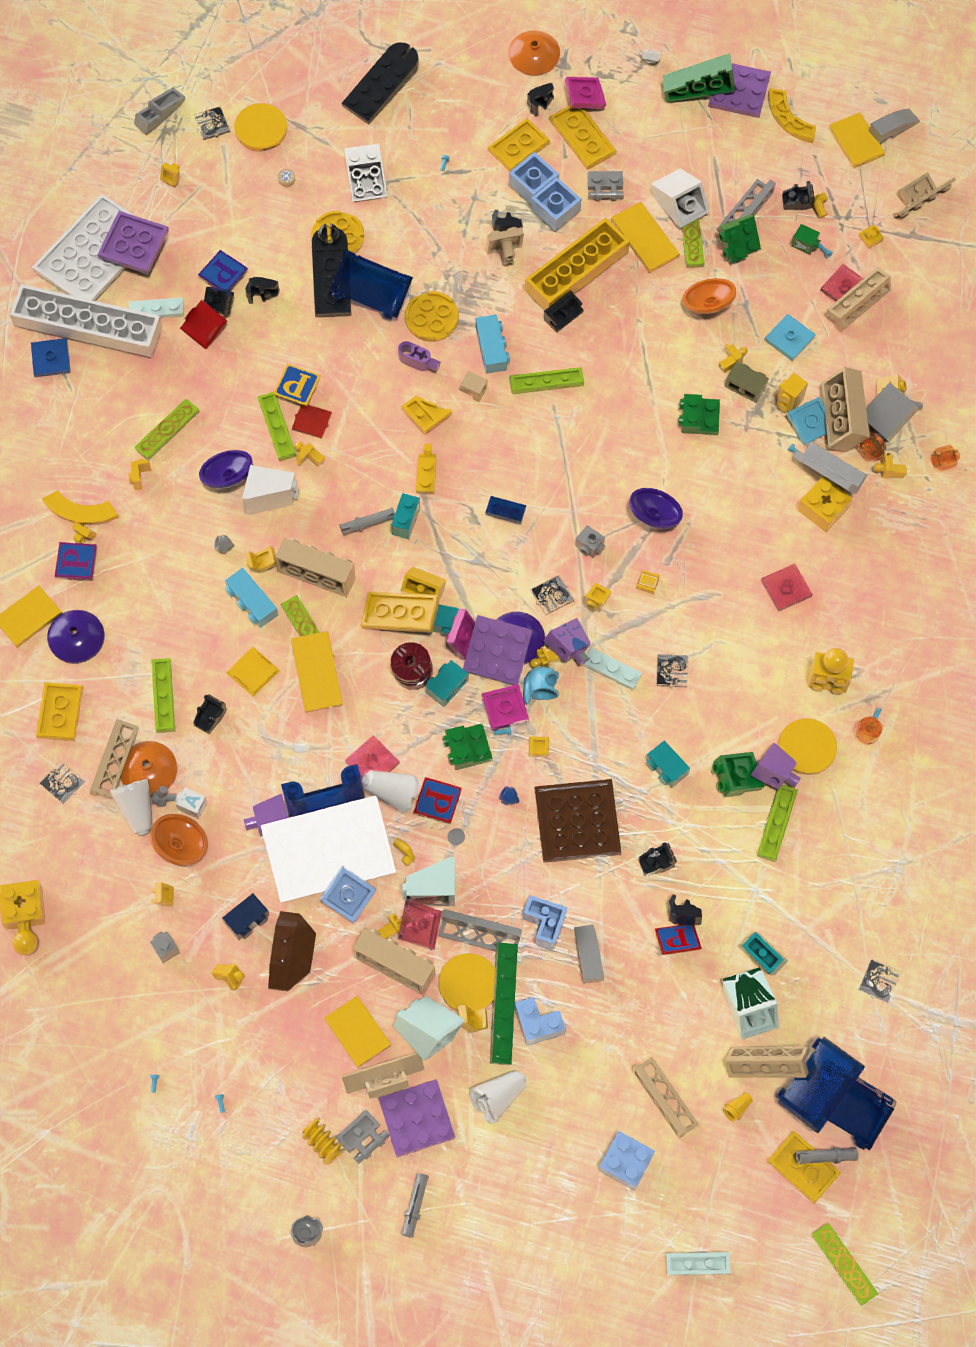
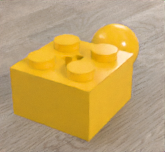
(825, 503)
(831, 671)
(23, 917)

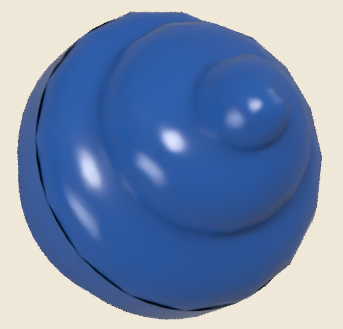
(509, 796)

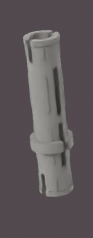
(366, 521)
(834, 1155)
(412, 1213)

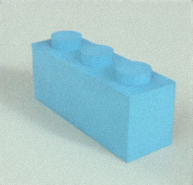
(492, 343)
(250, 598)

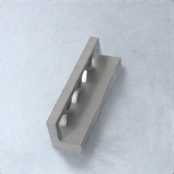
(757, 203)
(477, 924)

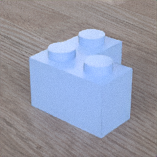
(549, 917)
(537, 1027)

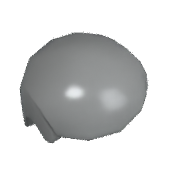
(306, 1231)

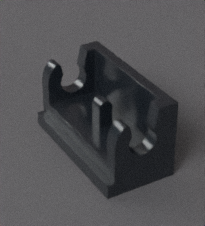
(563, 311)

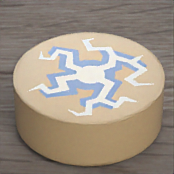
(286, 177)

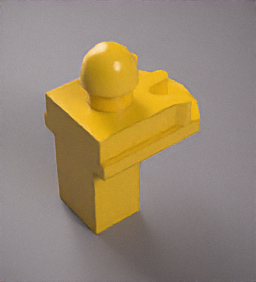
(734, 356)
(308, 452)
(889, 469)
(544, 658)
(392, 928)
(230, 974)

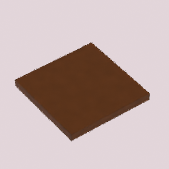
(577, 820)

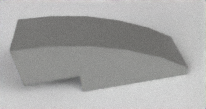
(158, 110)
(893, 124)
(589, 954)

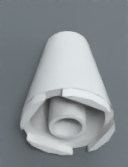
(392, 788)
(135, 805)
(497, 1095)

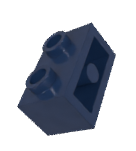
(246, 917)

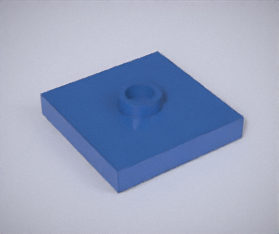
(50, 357)

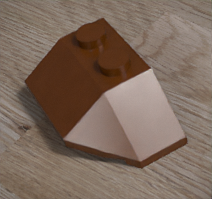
(290, 951)

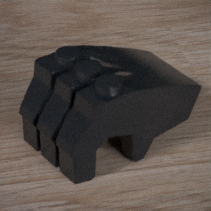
(540, 97)
(798, 197)
(504, 224)
(261, 287)
(219, 299)
(209, 714)
(657, 860)
(684, 914)

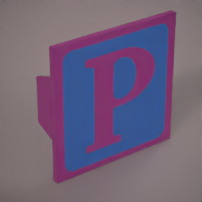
(75, 561)

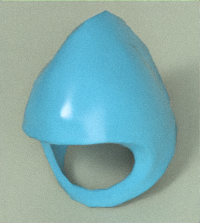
(540, 684)

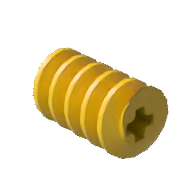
(322, 1142)

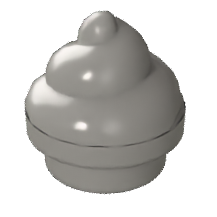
(223, 543)

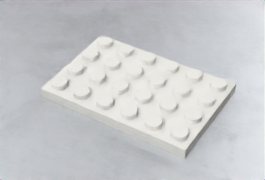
(73, 258)
(314, 846)

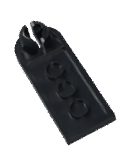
(382, 81)
(325, 262)

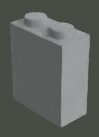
(890, 412)

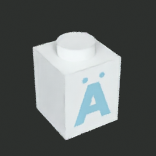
(191, 802)

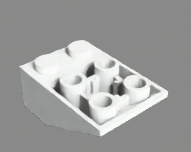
(365, 172)

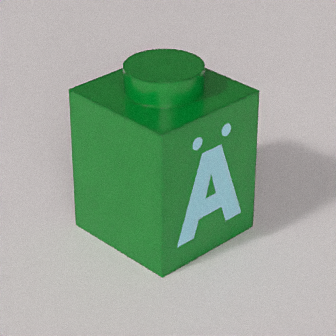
(806, 239)

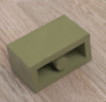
(746, 382)

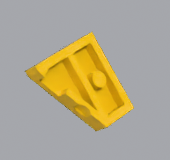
(425, 413)

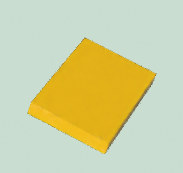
(856, 140)
(518, 144)
(28, 616)
(59, 711)
(357, 1031)
(808, 1178)

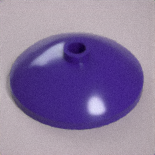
(225, 469)
(655, 508)
(528, 621)
(78, 646)

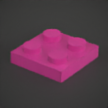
(585, 92)
(461, 633)
(505, 707)

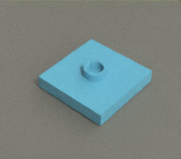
(790, 337)
(809, 421)

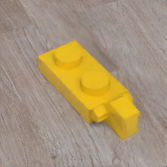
(426, 471)

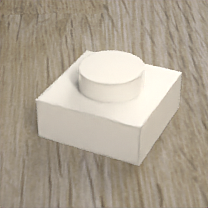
(651, 56)

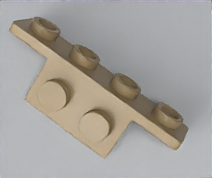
(919, 190)
(384, 1077)

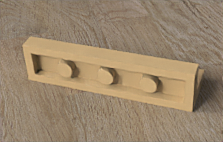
(860, 297)
(109, 751)
(767, 1064)
(659, 1099)

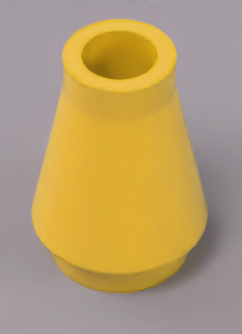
(736, 1108)

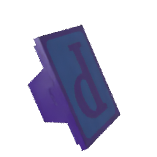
(222, 271)

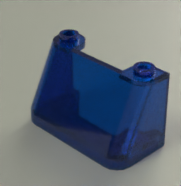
(370, 284)
(303, 803)
(828, 1081)
(863, 1113)

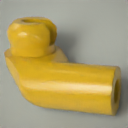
(818, 204)
(407, 851)

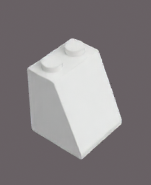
(681, 197)
(269, 490)

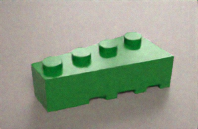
(700, 80)

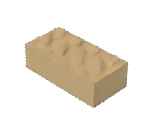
(845, 409)
(315, 567)
(394, 961)

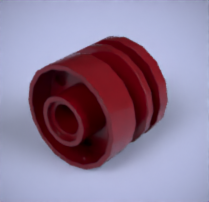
(411, 665)

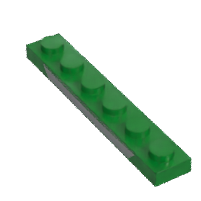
(504, 1004)

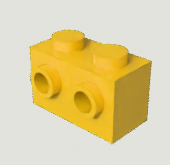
(791, 393)
(422, 582)

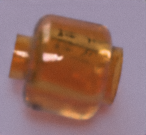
(873, 447)
(945, 457)
(869, 730)

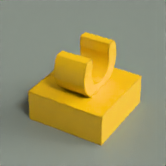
(170, 173)
(871, 236)
(82, 533)
(163, 894)

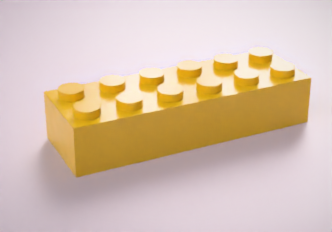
(577, 264)

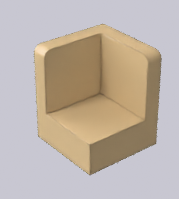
(475, 384)

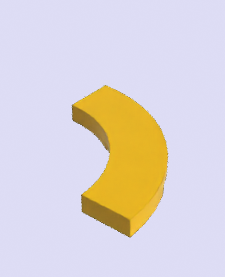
(787, 121)
(79, 513)

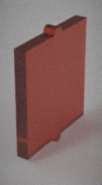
(311, 421)

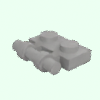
(605, 181)
(358, 1131)

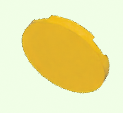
(260, 126)
(347, 223)
(431, 316)
(809, 744)
(467, 981)

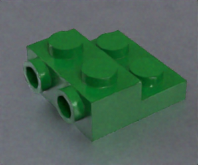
(739, 238)
(699, 415)
(467, 746)
(735, 773)

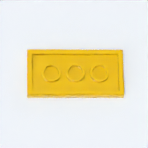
(582, 136)
(645, 237)
(400, 612)
(316, 672)

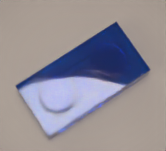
(505, 510)

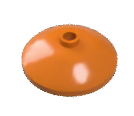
(534, 59)
(709, 296)
(159, 773)
(182, 833)

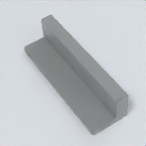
(832, 467)

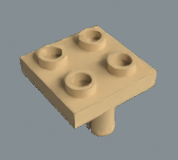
(505, 243)

